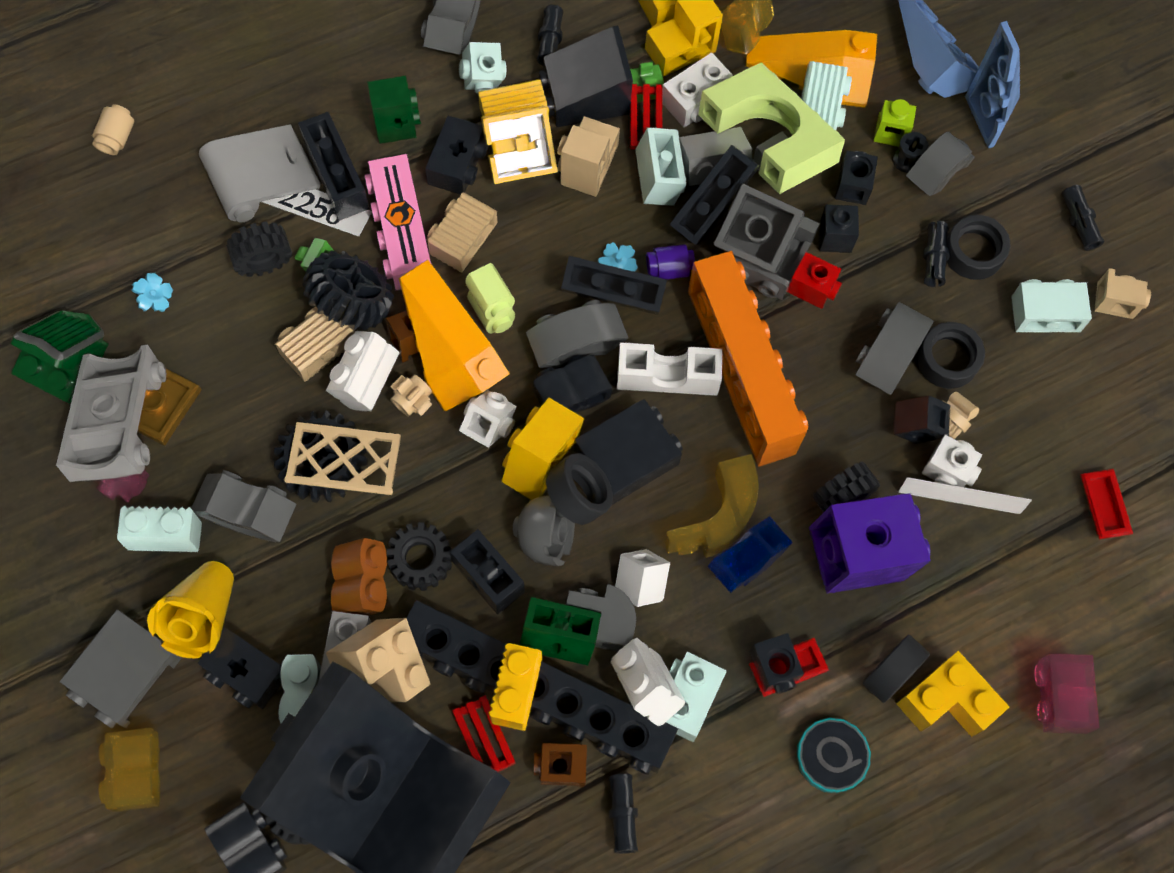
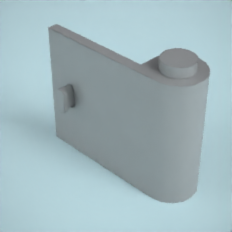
(257, 169)

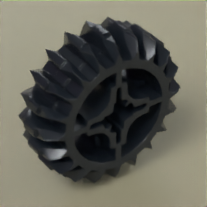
(347, 290)
(283, 453)

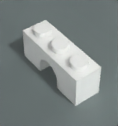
(691, 373)

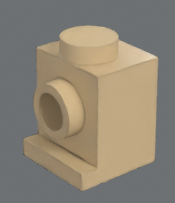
(1121, 295)

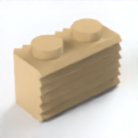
(461, 231)
(312, 343)

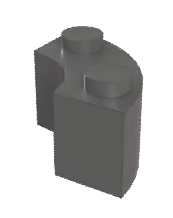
(450, 25)
(580, 331)
(893, 348)
(244, 507)

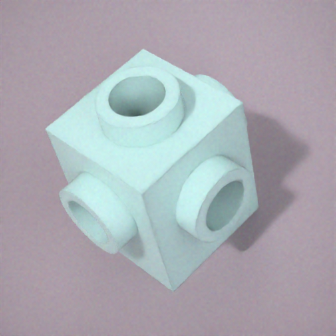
(482, 66)

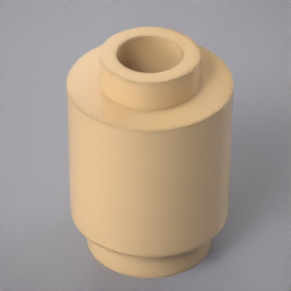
(112, 129)

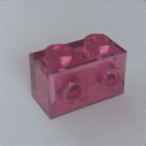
(1067, 694)

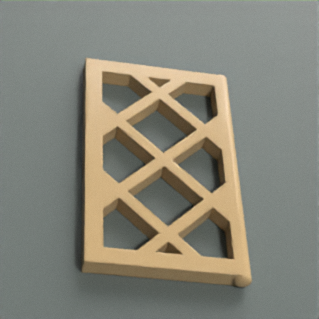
(331, 433)

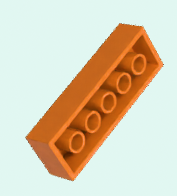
(749, 363)

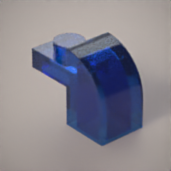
(750, 555)

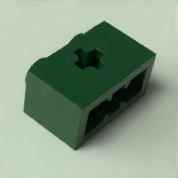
(394, 109)
(560, 630)

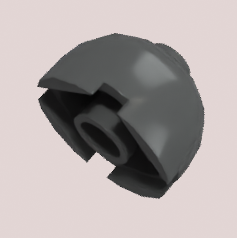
(543, 532)

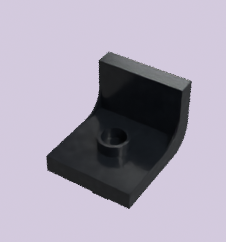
(373, 783)

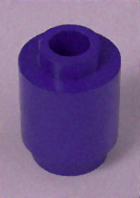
(670, 262)

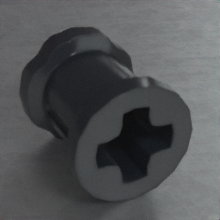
(906, 150)

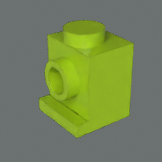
(896, 115)

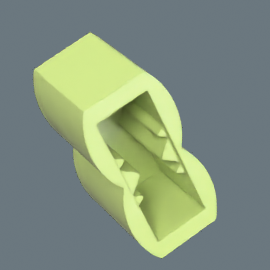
(490, 299)

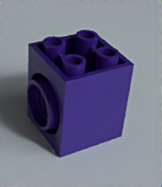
(869, 543)

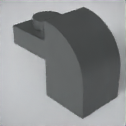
(940, 163)
(616, 611)

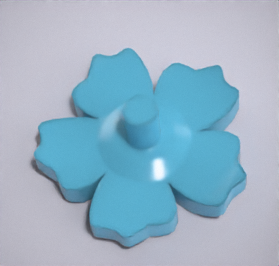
(619, 257)
(152, 293)

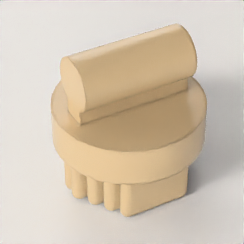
(960, 414)

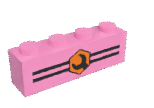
(398, 214)

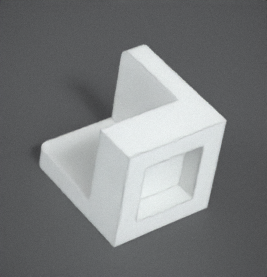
(642, 577)

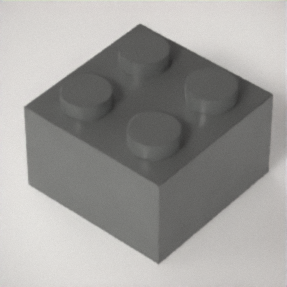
(759, 228)

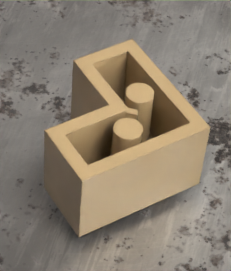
(587, 155)
(384, 658)

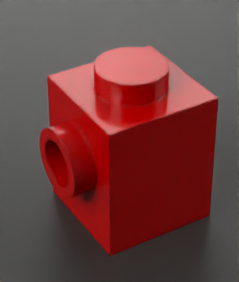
(815, 281)

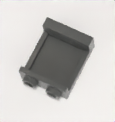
(777, 284)
(117, 669)

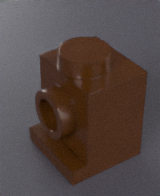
(402, 335)
(572, 754)

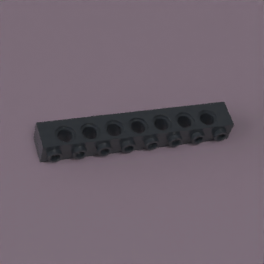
(647, 757)

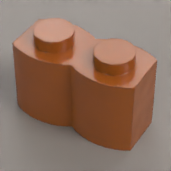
(359, 577)

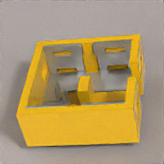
(519, 144)

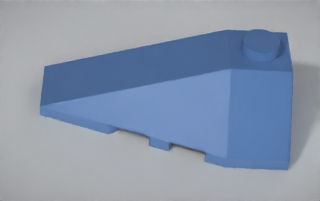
(933, 52)
(996, 85)

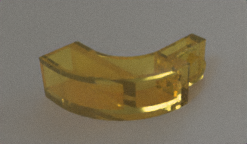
(739, 494)

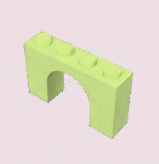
(763, 95)

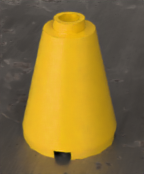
(193, 611)

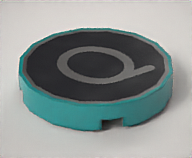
(833, 755)

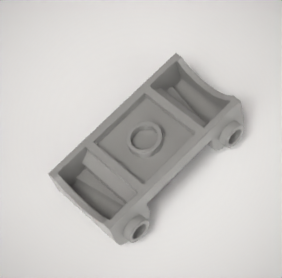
(106, 415)

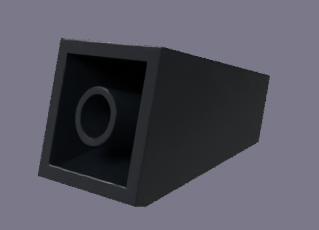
(588, 79)

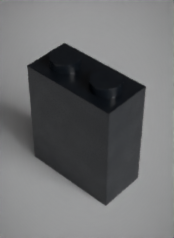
(631, 448)

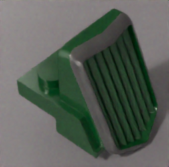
(55, 349)

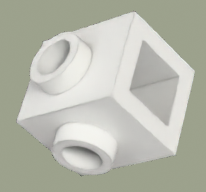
(488, 418)
(953, 463)

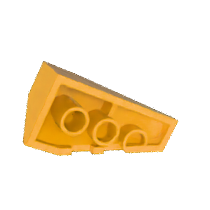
(790, 54)
(451, 346)

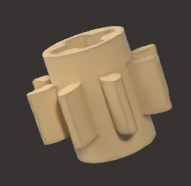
(411, 395)

